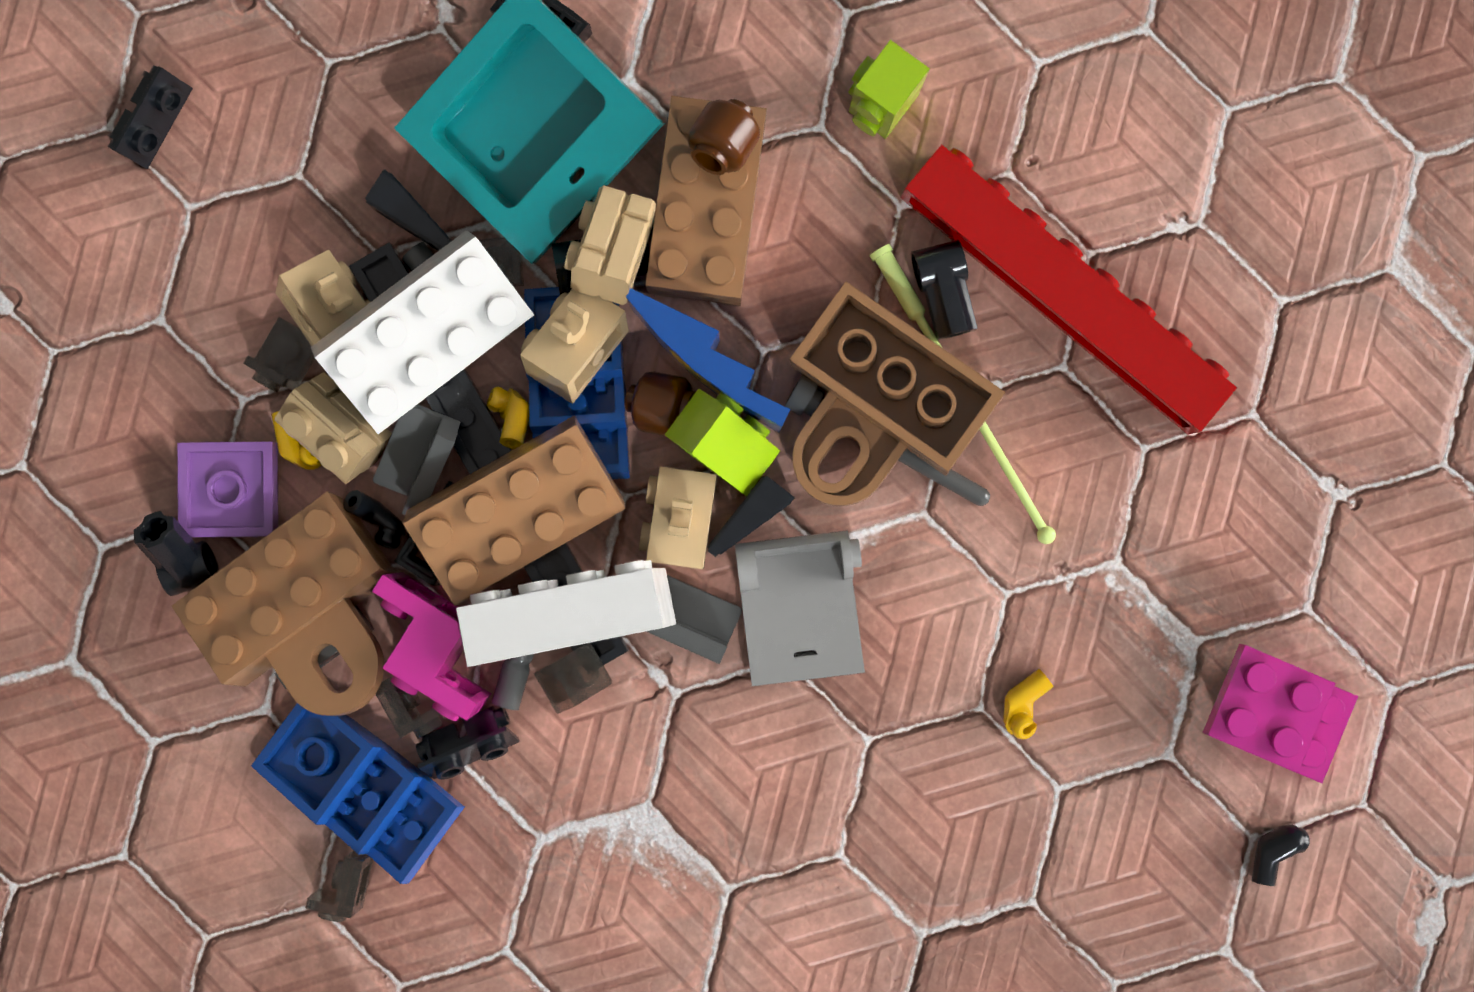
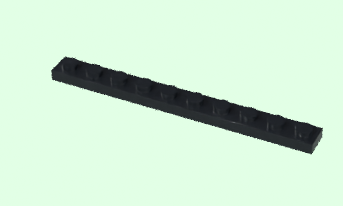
(478, 431)

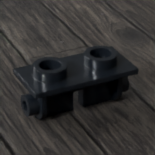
(157, 107)
(485, 740)

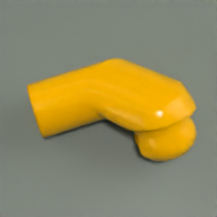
(514, 411)
(292, 450)
(1019, 704)

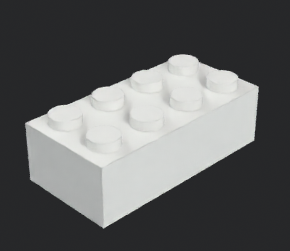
(422, 331)
(565, 616)

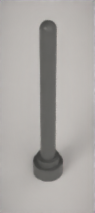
(806, 399)

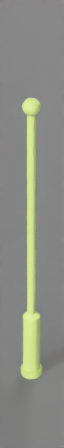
(915, 311)

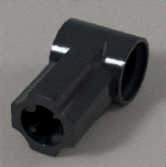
(942, 275)
(177, 558)

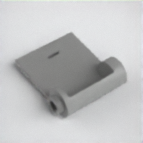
(800, 600)

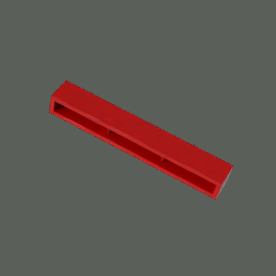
(1069, 291)

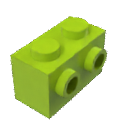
(885, 89)
(724, 441)

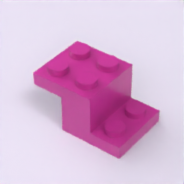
(428, 648)
(1280, 713)

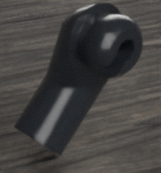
(375, 513)
(1276, 847)

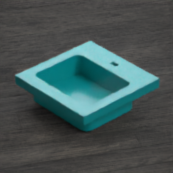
(522, 119)

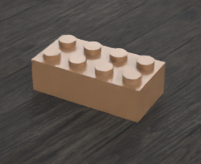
(701, 217)
(513, 510)

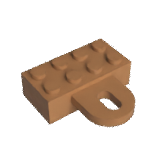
(886, 393)
(291, 602)

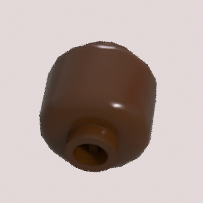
(723, 136)
(657, 401)

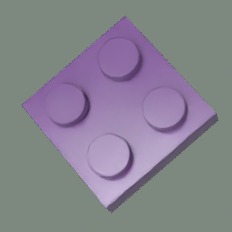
(228, 488)

